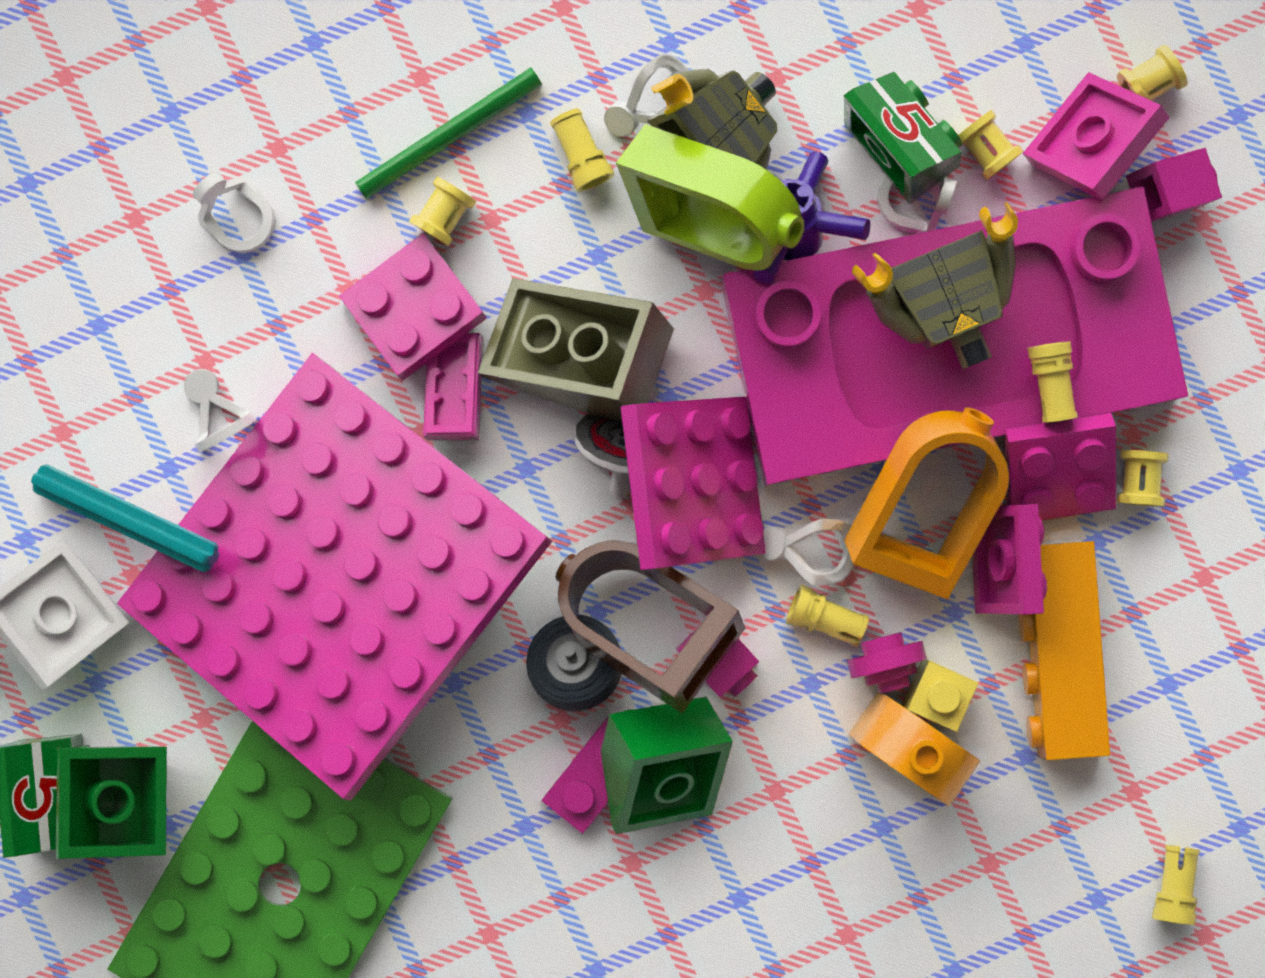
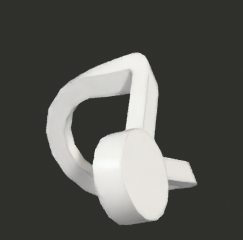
(622, 116)
(215, 185)
(915, 225)
(202, 388)
(779, 546)

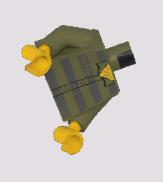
(719, 111)
(949, 289)

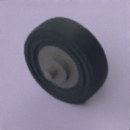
(565, 671)

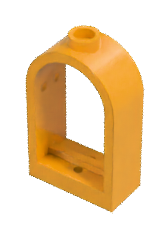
(905, 561)
(914, 748)

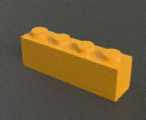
(1066, 658)

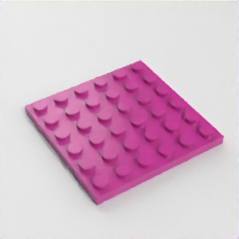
(340, 577)

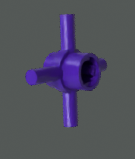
(815, 219)

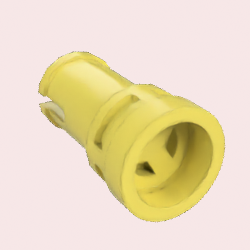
(587, 163)
(1052, 366)
(817, 613)
(1176, 898)

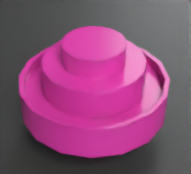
(887, 662)

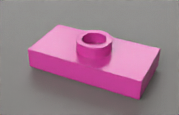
(454, 391)

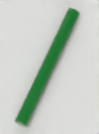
(448, 133)

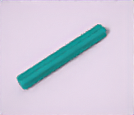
(125, 518)

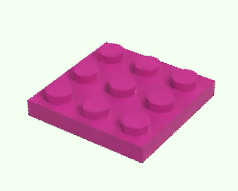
(692, 481)

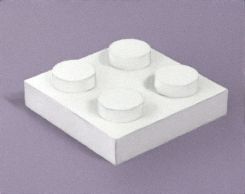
(55, 615)

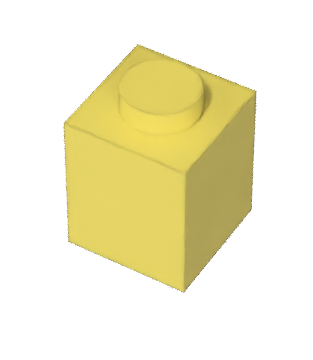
(939, 694)

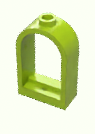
(709, 199)

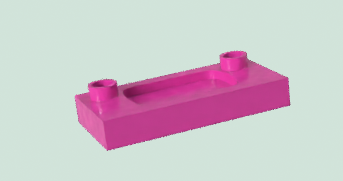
(841, 387)

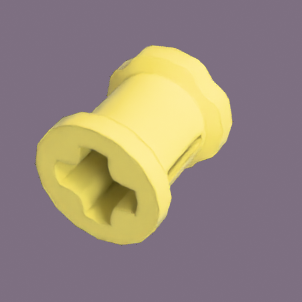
(1154, 75)
(1006, 151)
(442, 211)
(1133, 462)

